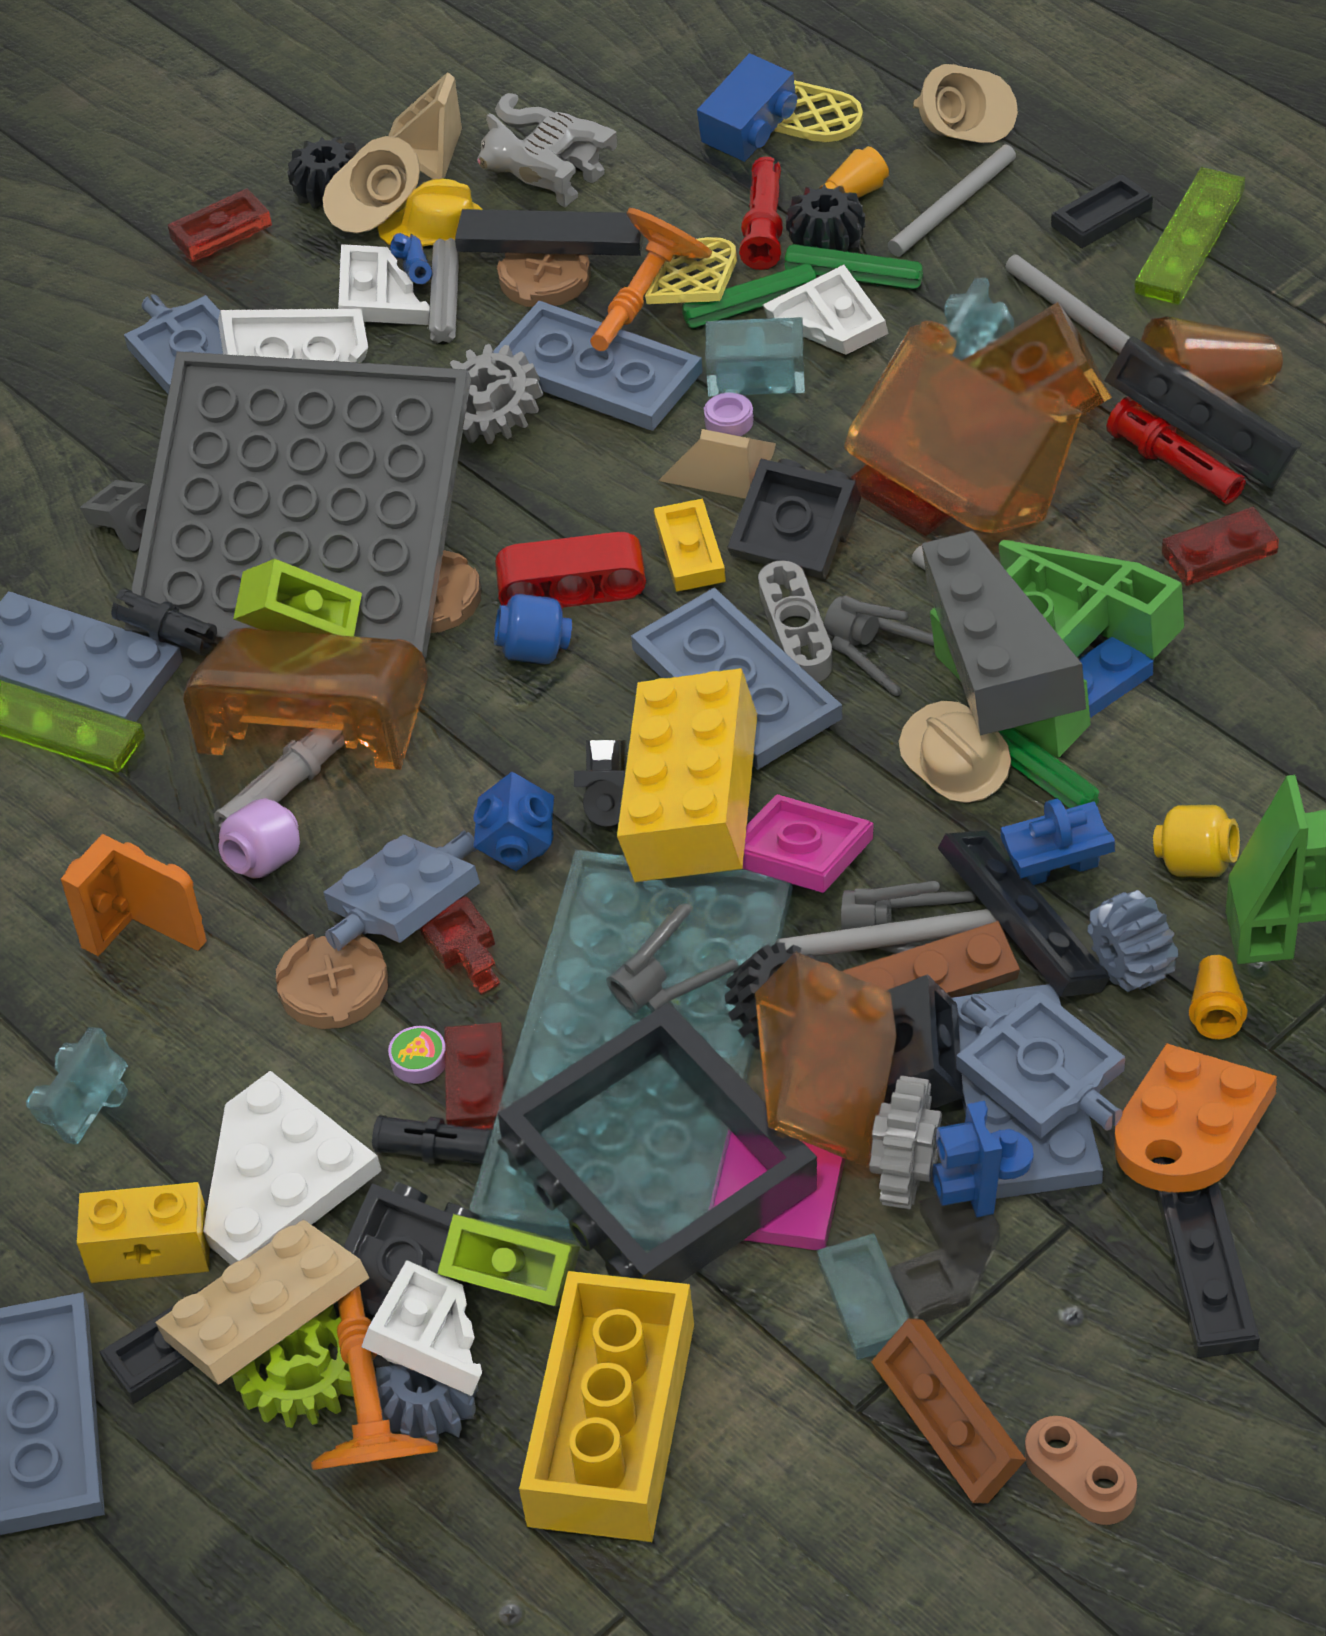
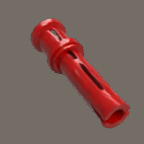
(762, 223)
(1159, 440)

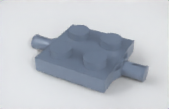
(171, 330)
(400, 889)
(1040, 1063)

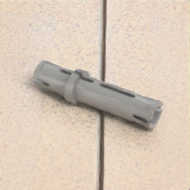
(297, 763)

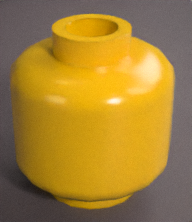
(1197, 841)

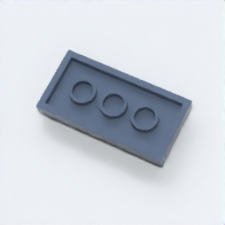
(628, 380)
(718, 637)
(81, 658)
(1064, 1155)
(48, 1415)

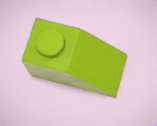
(295, 601)
(507, 1259)

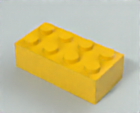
(688, 776)
(608, 1407)

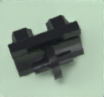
(605, 780)

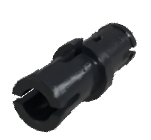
(164, 621)
(430, 1139)

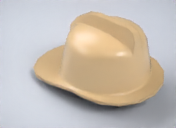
(967, 104)
(372, 185)
(951, 755)

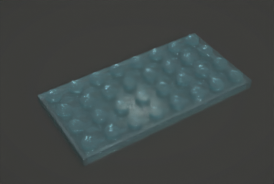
(649, 1138)

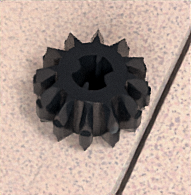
(315, 167)
(826, 219)

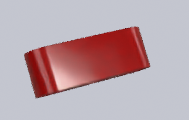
(573, 569)

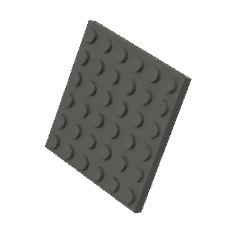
(308, 468)

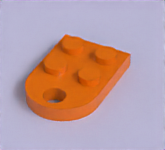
(1192, 1113)

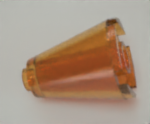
(1219, 355)

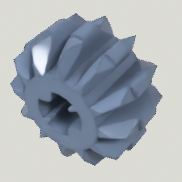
(1132, 940)
(421, 1404)

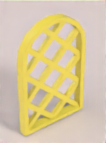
(812, 132)
(701, 292)

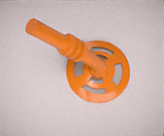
(663, 243)
(371, 1435)

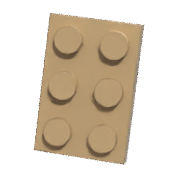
(261, 1300)

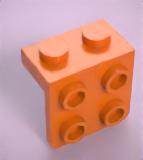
(122, 884)

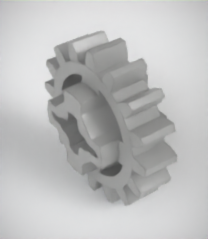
(499, 392)
(905, 1142)

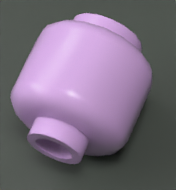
(259, 838)

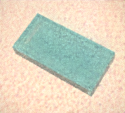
(863, 1293)

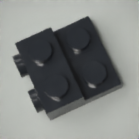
(795, 516)
(397, 1229)

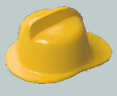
(430, 212)

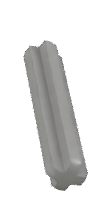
(444, 291)

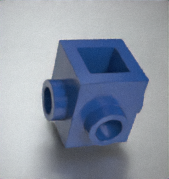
(514, 821)

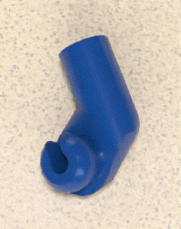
(413, 257)

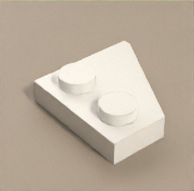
(378, 287)
(832, 311)
(426, 1328)

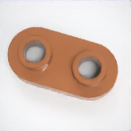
(1076, 1467)

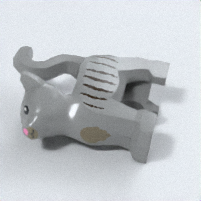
(547, 154)

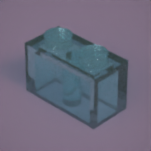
(755, 356)

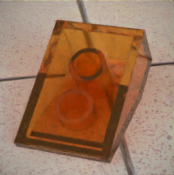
(1044, 355)
(825, 1055)

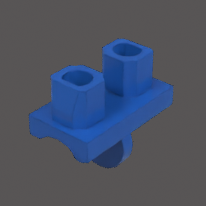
(1057, 840)
(976, 1159)

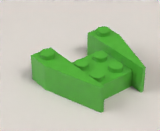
(1080, 600)
(1278, 879)

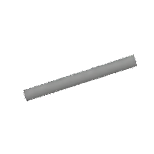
(951, 200)
(1071, 305)
(889, 934)

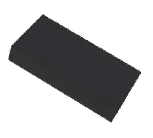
(1101, 211)

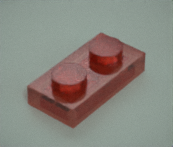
(219, 225)
(898, 501)
(1220, 546)
(474, 1074)

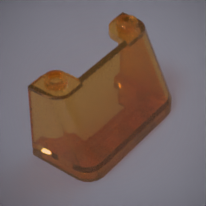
(963, 435)
(311, 682)

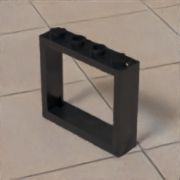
(667, 1034)

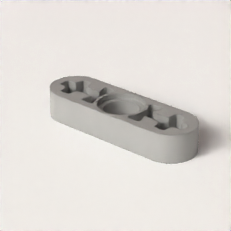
(797, 604)

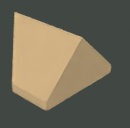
(432, 127)
(720, 463)

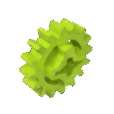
(299, 1374)

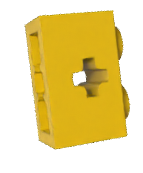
(143, 1232)

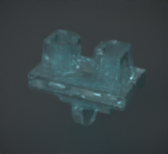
(975, 319)
(85, 1082)

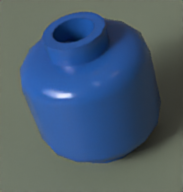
(532, 629)

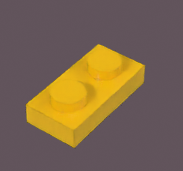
(689, 545)

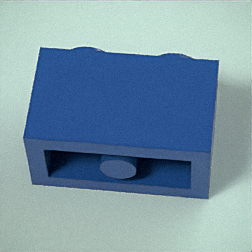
(747, 107)

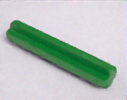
(863, 267)
(747, 296)
(1048, 770)

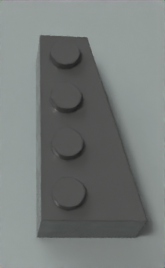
(999, 641)

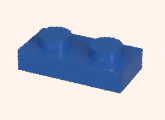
(1112, 672)

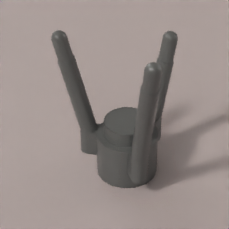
(858, 622)
(874, 906)
(641, 976)

